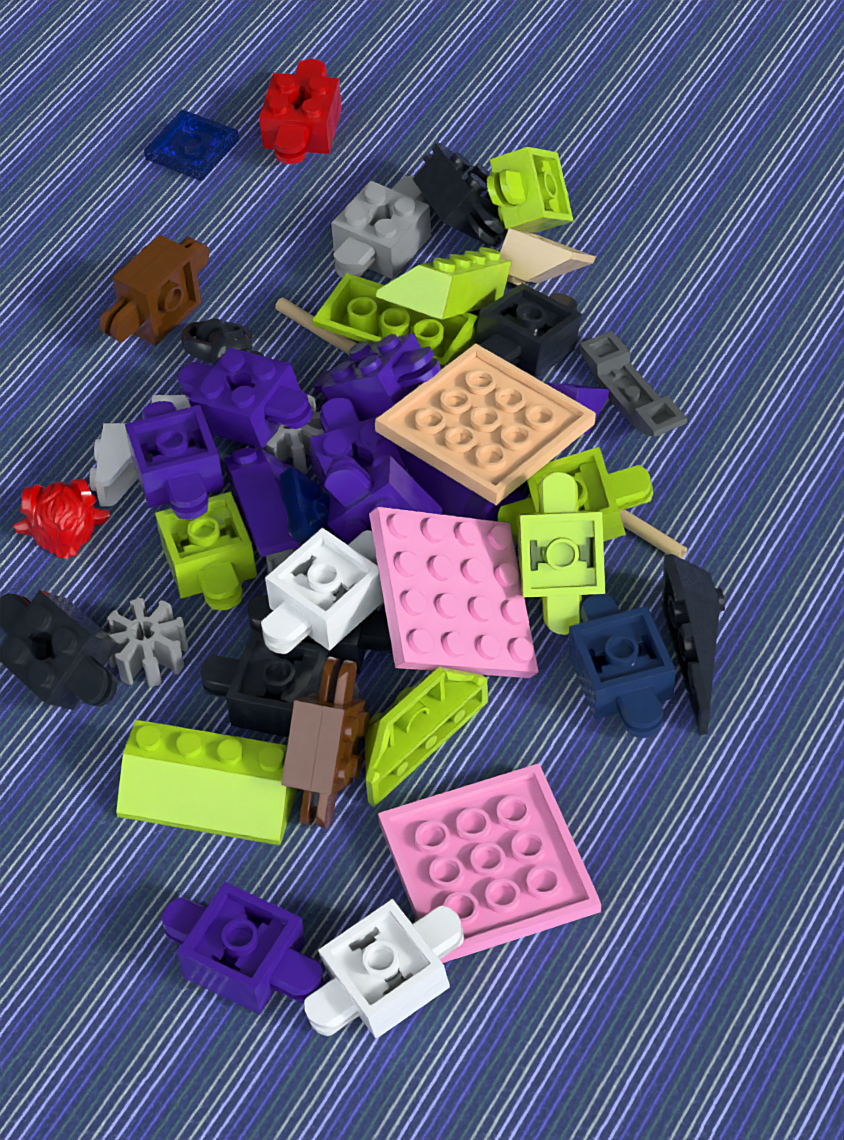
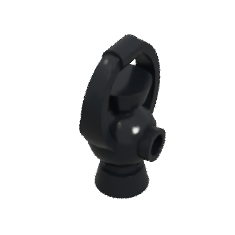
(214, 339)

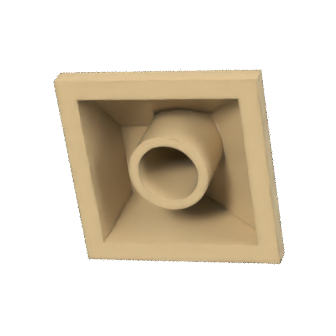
(539, 258)

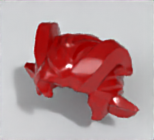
(60, 516)

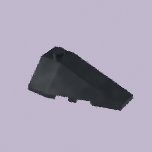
(692, 617)

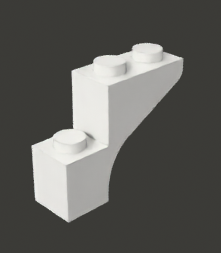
(112, 453)

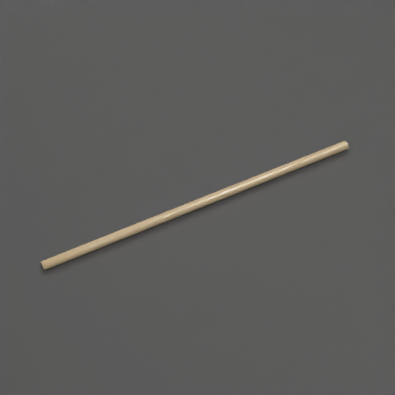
(344, 343)

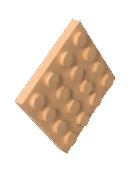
(485, 423)

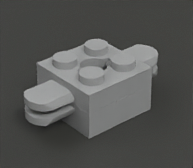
(381, 229)

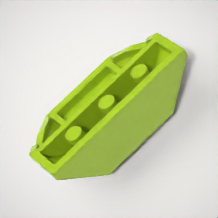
(418, 726)

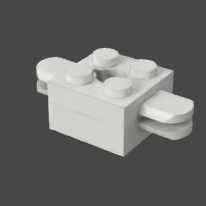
(305, 587)
(376, 952)

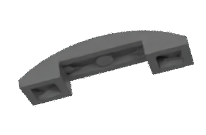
(628, 390)

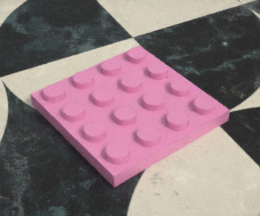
(452, 593)
(492, 857)

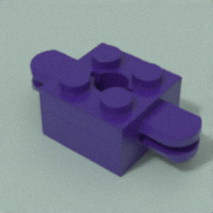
(378, 374)
(246, 396)
(348, 437)
(175, 458)
(361, 492)
(247, 929)

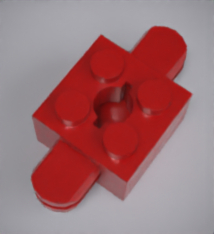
(300, 112)

